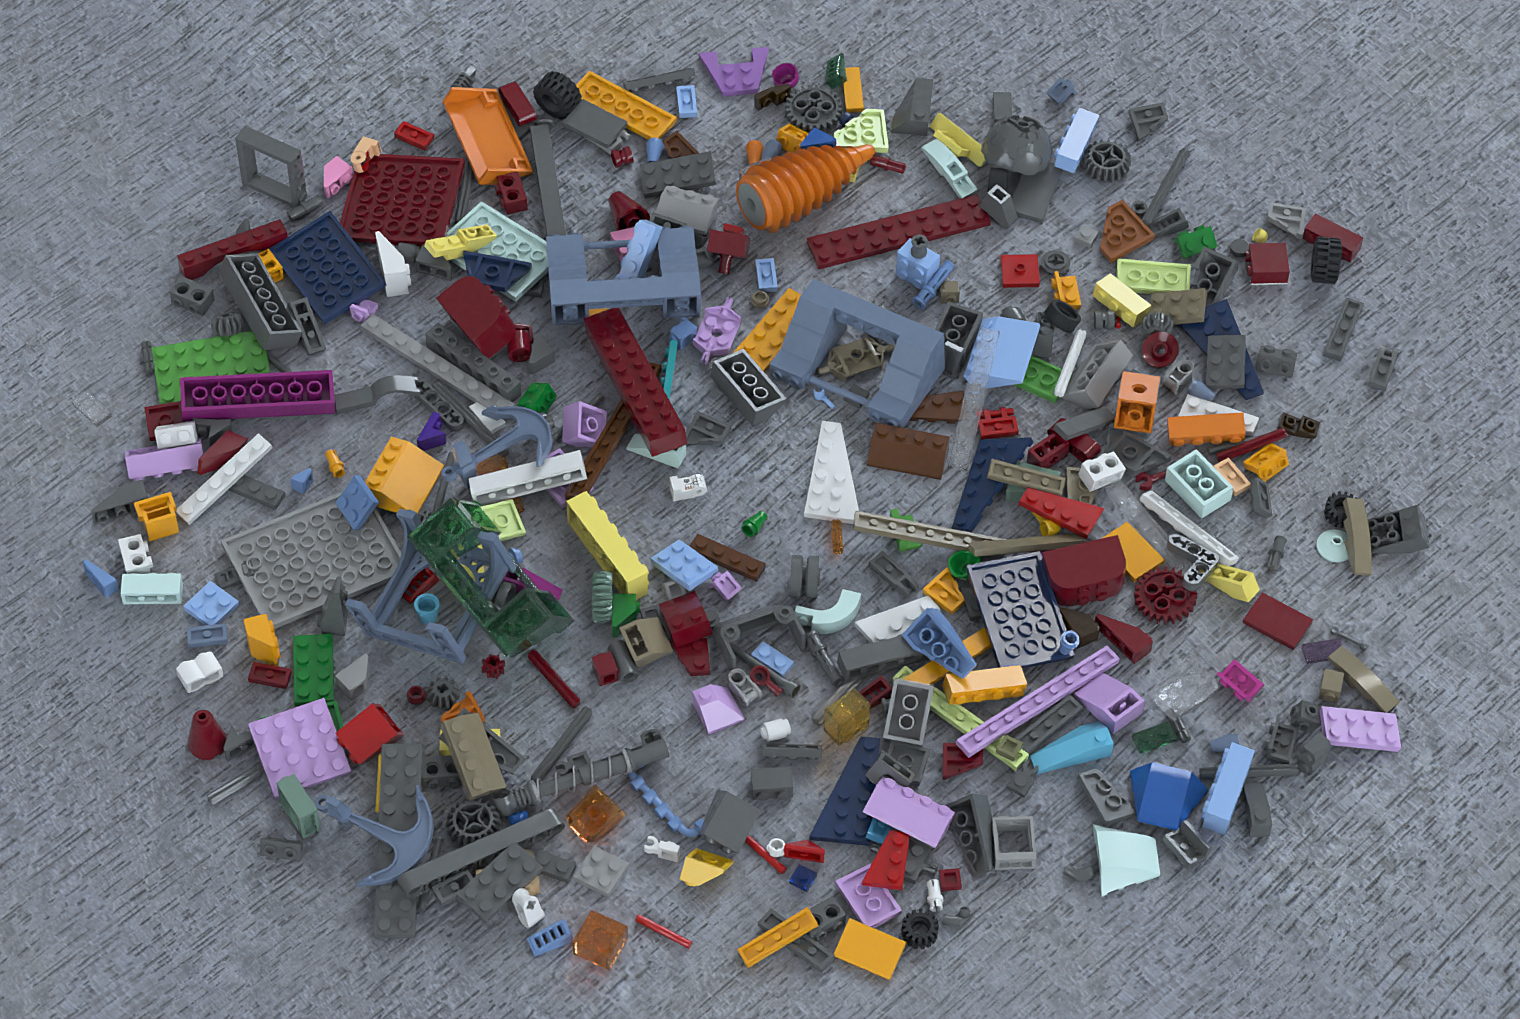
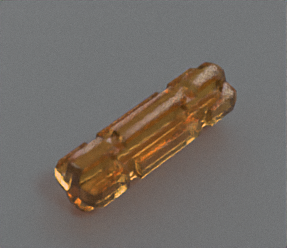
(837, 540)

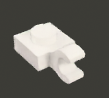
(665, 850)

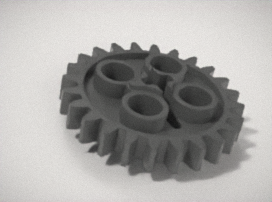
(813, 108)

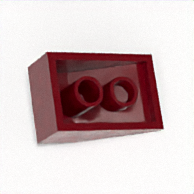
(685, 619)

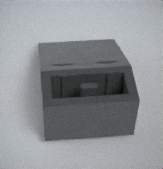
(1398, 532)

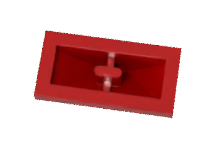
(805, 851)

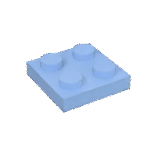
(211, 605)

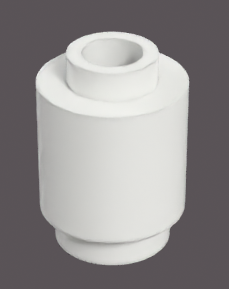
(775, 730)

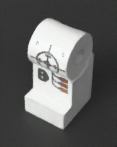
(687, 487)

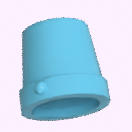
(427, 608)

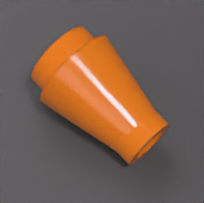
(754, 151)

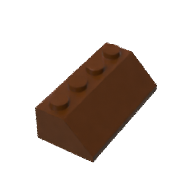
(908, 451)

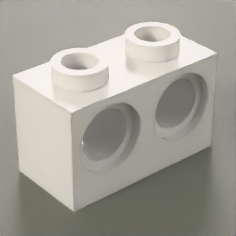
(1101, 471)
(134, 557)

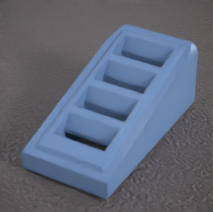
(101, 579)
(547, 932)

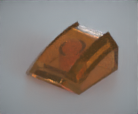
(594, 815)

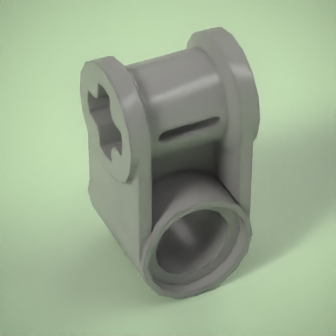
(1176, 378)
(745, 690)

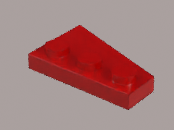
(890, 863)

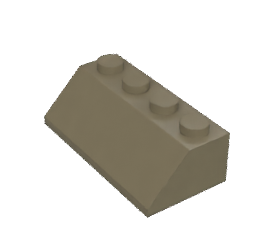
(472, 755)

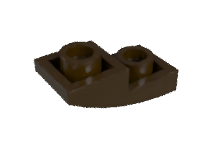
(775, 94)
(1298, 427)

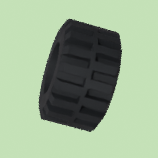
(557, 95)
(1326, 260)

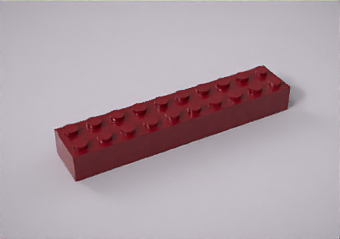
(635, 381)

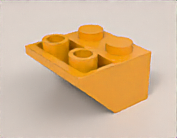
(262, 639)

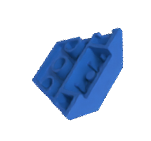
(1165, 794)

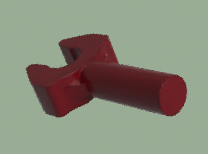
(1149, 479)

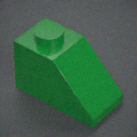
(623, 611)

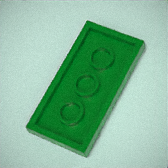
(313, 668)

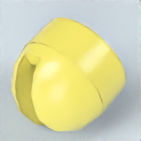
(1260, 236)

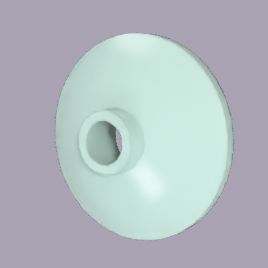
(1329, 549)

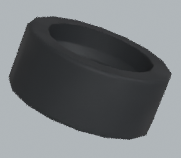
(1062, 315)

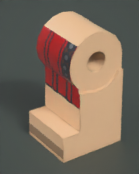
(364, 153)

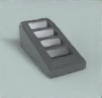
(1169, 229)
(236, 580)

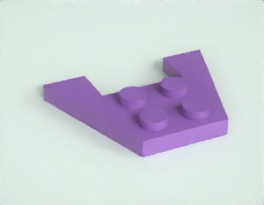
(737, 77)

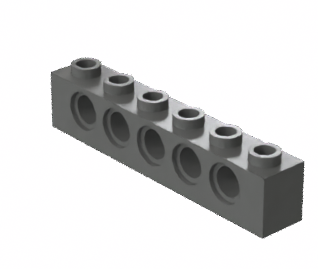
(472, 362)

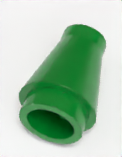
(752, 525)

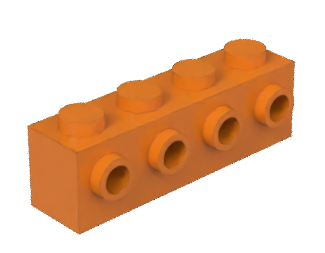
(1206, 429)

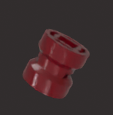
(623, 156)

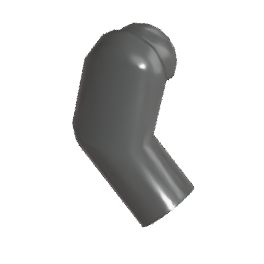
(959, 919)

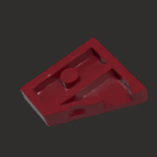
(694, 657)

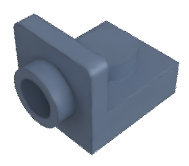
(1061, 90)

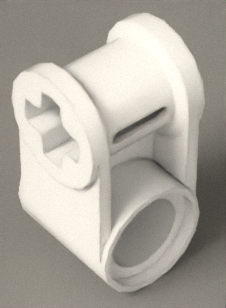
(527, 907)

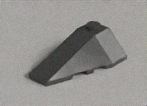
(914, 111)
(1214, 274)
(334, 612)
(506, 756)
(973, 831)

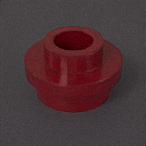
(416, 690)

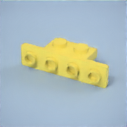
(957, 140)

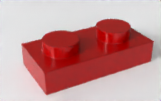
(414, 135)

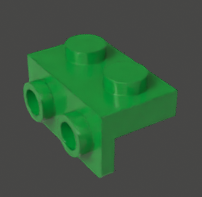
(1193, 242)
(538, 397)

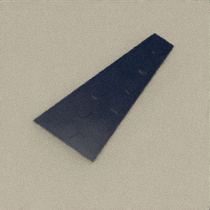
(980, 490)
(843, 814)

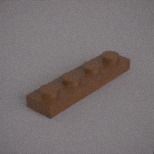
(728, 557)

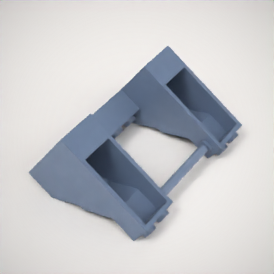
(573, 295)
(820, 323)

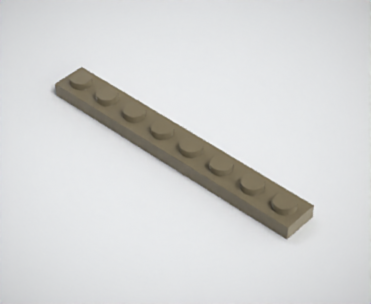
(916, 531)

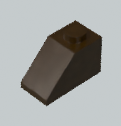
(1081, 624)

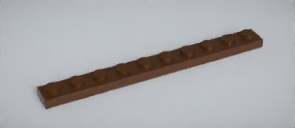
(604, 446)

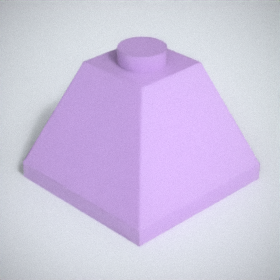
(716, 707)

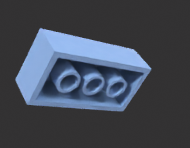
(1226, 788)

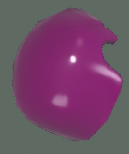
(785, 74)

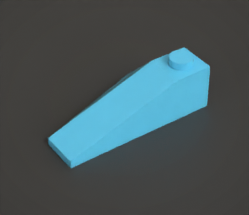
(1079, 746)

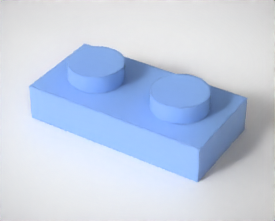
(686, 101)
(766, 275)
(773, 659)

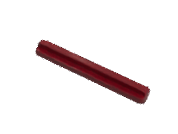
(1252, 444)
(554, 679)

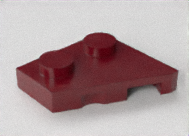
(957, 762)

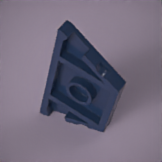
(495, 271)

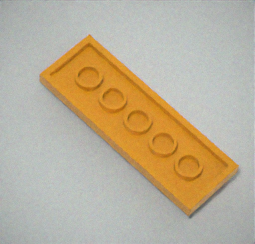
(640, 114)
(768, 335)

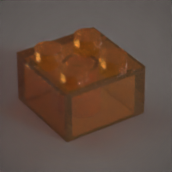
(600, 940)

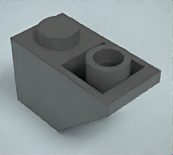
(1000, 206)

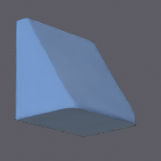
(302, 481)

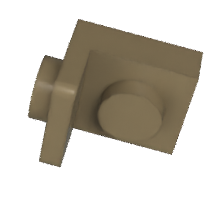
(949, 292)

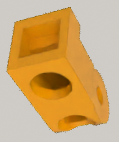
(272, 265)

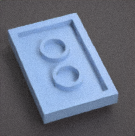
(684, 565)

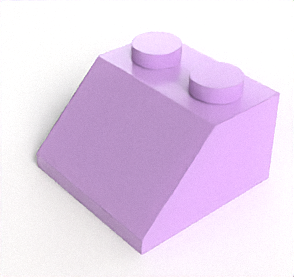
(582, 424)

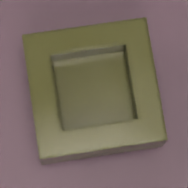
(1009, 747)

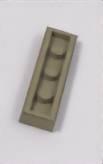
(1025, 477)

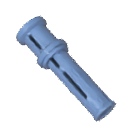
(928, 290)

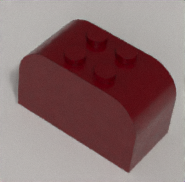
(478, 314)
(1086, 571)

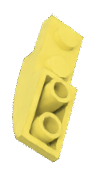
(466, 239)

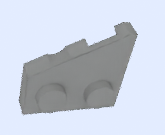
(1287, 218)

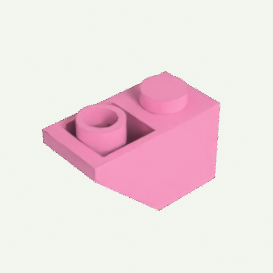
(336, 175)

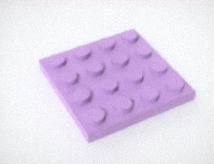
(299, 744)

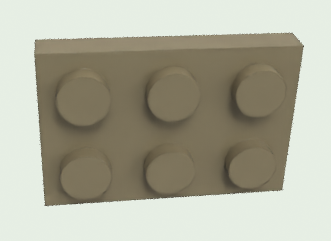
(1182, 305)

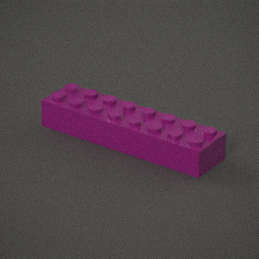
(257, 395)

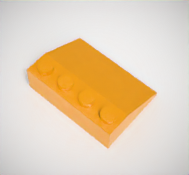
(403, 476)

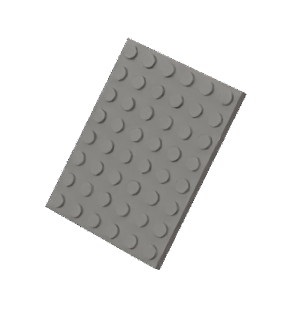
(304, 554)

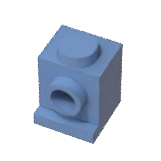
(683, 333)

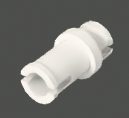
(935, 898)

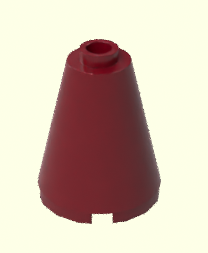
(626, 211)
(206, 736)

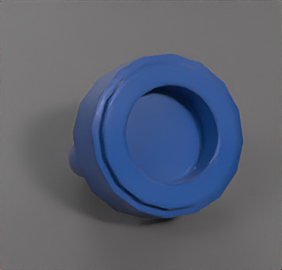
(517, 817)

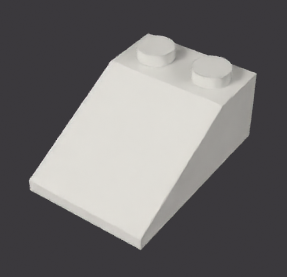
(393, 267)

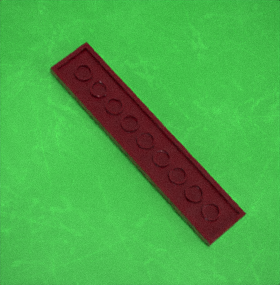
(894, 231)

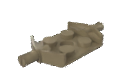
(843, 365)

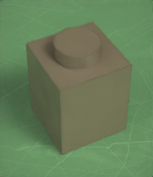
(1331, 685)

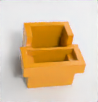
(158, 516)

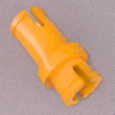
(335, 465)

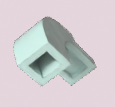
(832, 619)

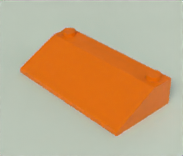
(486, 133)

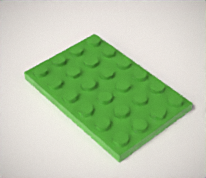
(206, 357)

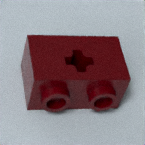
(1048, 451)

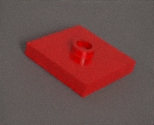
(1020, 271)

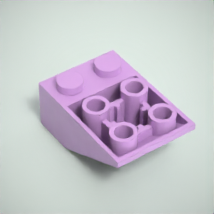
(1111, 702)

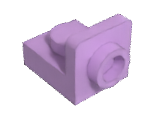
(363, 310)
(725, 585)

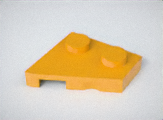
(945, 592)

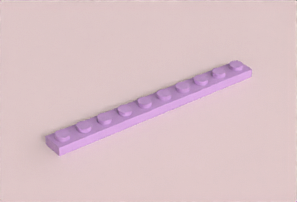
(1037, 701)

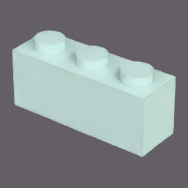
(151, 588)

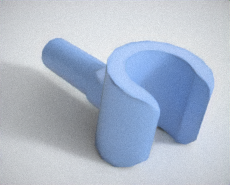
(821, 396)

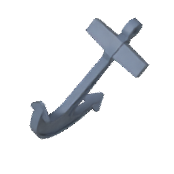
(528, 426)
(408, 845)

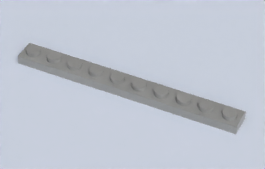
(433, 363)

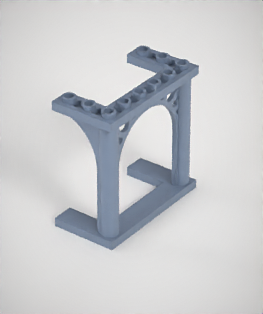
(443, 643)

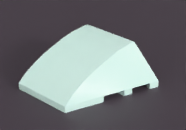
(1124, 858)

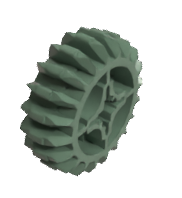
(602, 596)

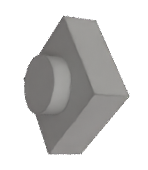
(1086, 236)

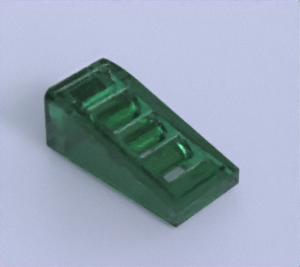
(836, 71)

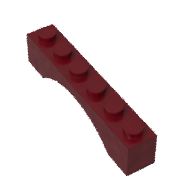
(202, 259)

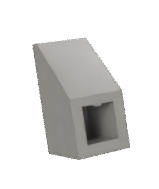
(354, 678)

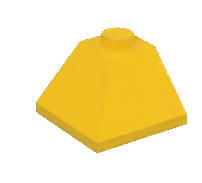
(703, 866)

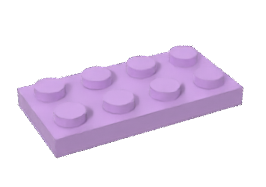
(1360, 728)

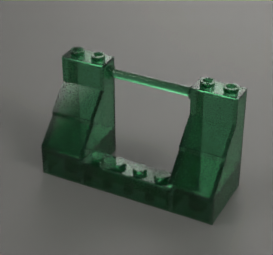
(525, 618)

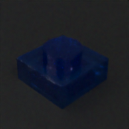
(803, 878)

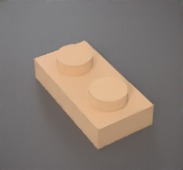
(1233, 476)

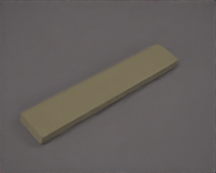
(1021, 545)

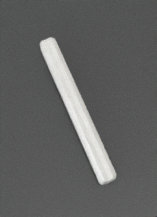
(1070, 363)

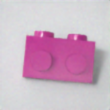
(1241, 681)

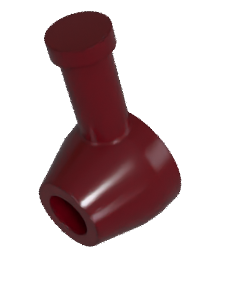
(765, 675)

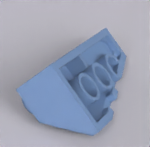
(938, 641)

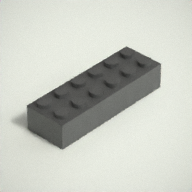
(260, 301)

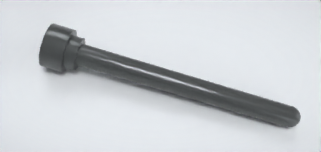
(790, 687)

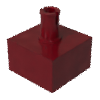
(728, 247)

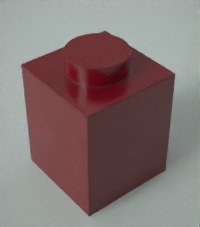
(605, 668)

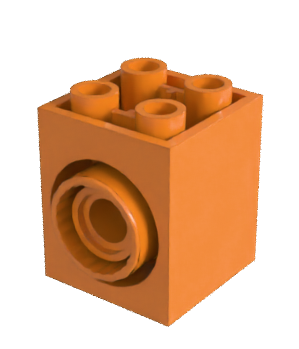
(1136, 402)

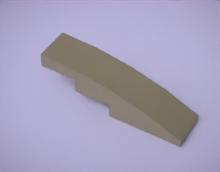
(1358, 540)
(1363, 679)

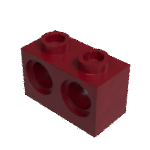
(512, 193)

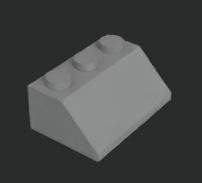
(688, 207)

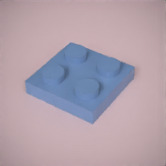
(357, 502)

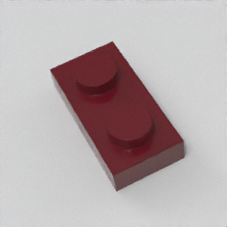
(269, 675)

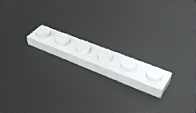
(223, 479)
(1187, 527)

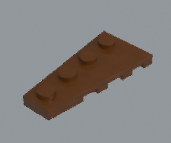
(940, 407)

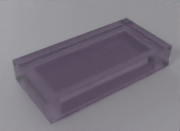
(1320, 650)

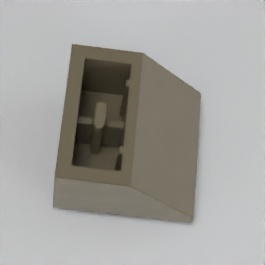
(646, 640)

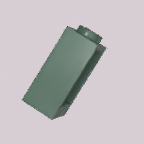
(298, 806)

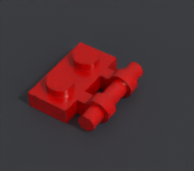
(997, 427)

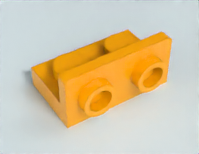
(790, 137)
(1066, 290)
(1267, 461)

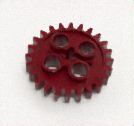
(1164, 596)

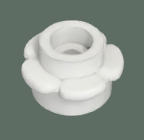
(776, 844)

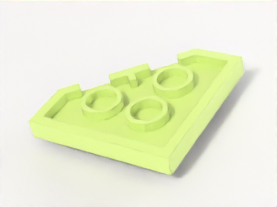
(865, 129)

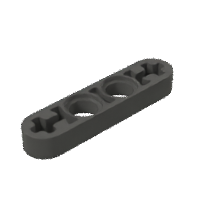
(439, 403)

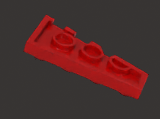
(1065, 512)

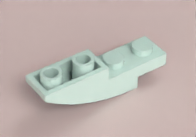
(950, 168)

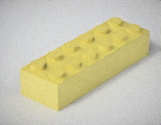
(607, 545)

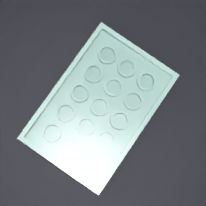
(511, 243)

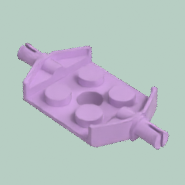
(717, 320)

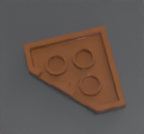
(1123, 232)

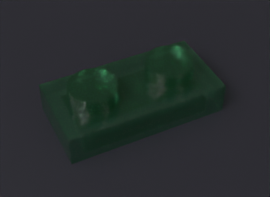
(1154, 737)

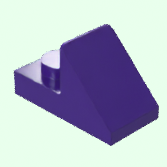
(431, 435)

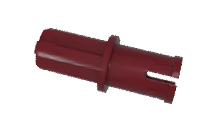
(888, 164)

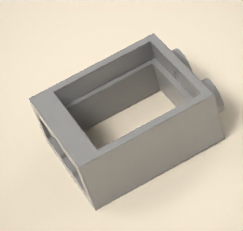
(1014, 860)

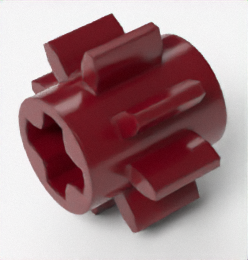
(493, 666)

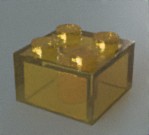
(847, 717)

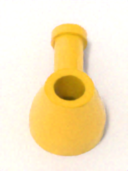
(1047, 527)

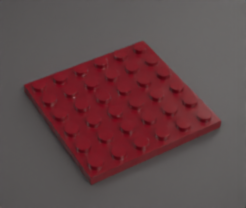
(402, 198)

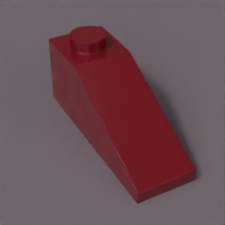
(221, 452)
(1127, 638)

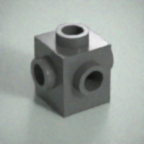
(1305, 716)

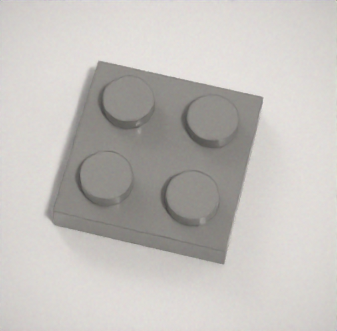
(601, 871)

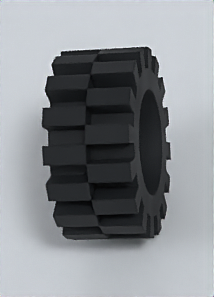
(1330, 511)
(920, 939)

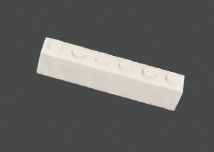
(528, 478)

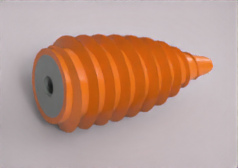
(796, 183)

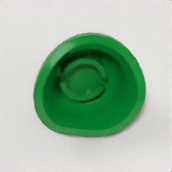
(959, 560)

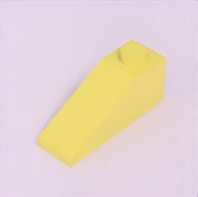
(1234, 582)

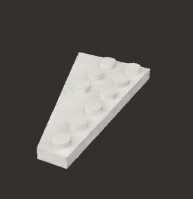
(831, 482)

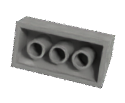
(1097, 374)

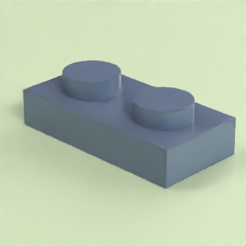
(207, 635)

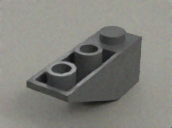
(1045, 336)
(120, 502)

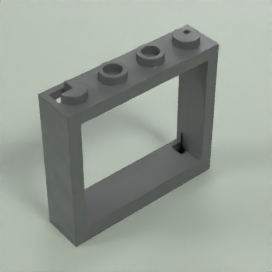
(250, 140)

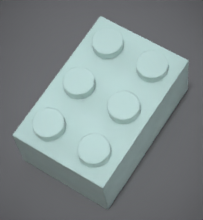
(1199, 484)

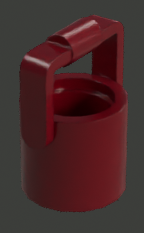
(519, 347)

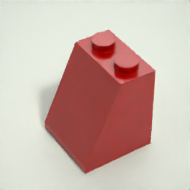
(367, 733)

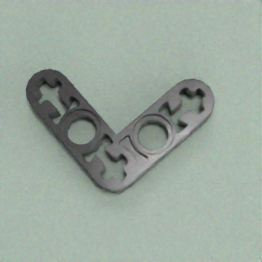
(1176, 545)

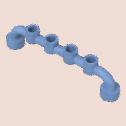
(662, 808)

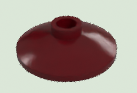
(1158, 341)

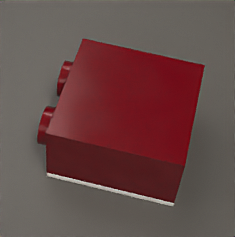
(1267, 263)

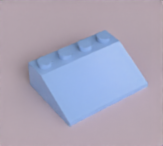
(1012, 350)

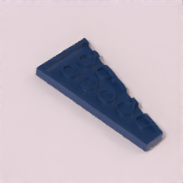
(1221, 321)

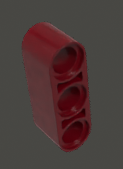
(517, 103)
(1082, 446)

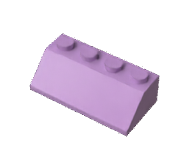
(157, 461)
(909, 812)

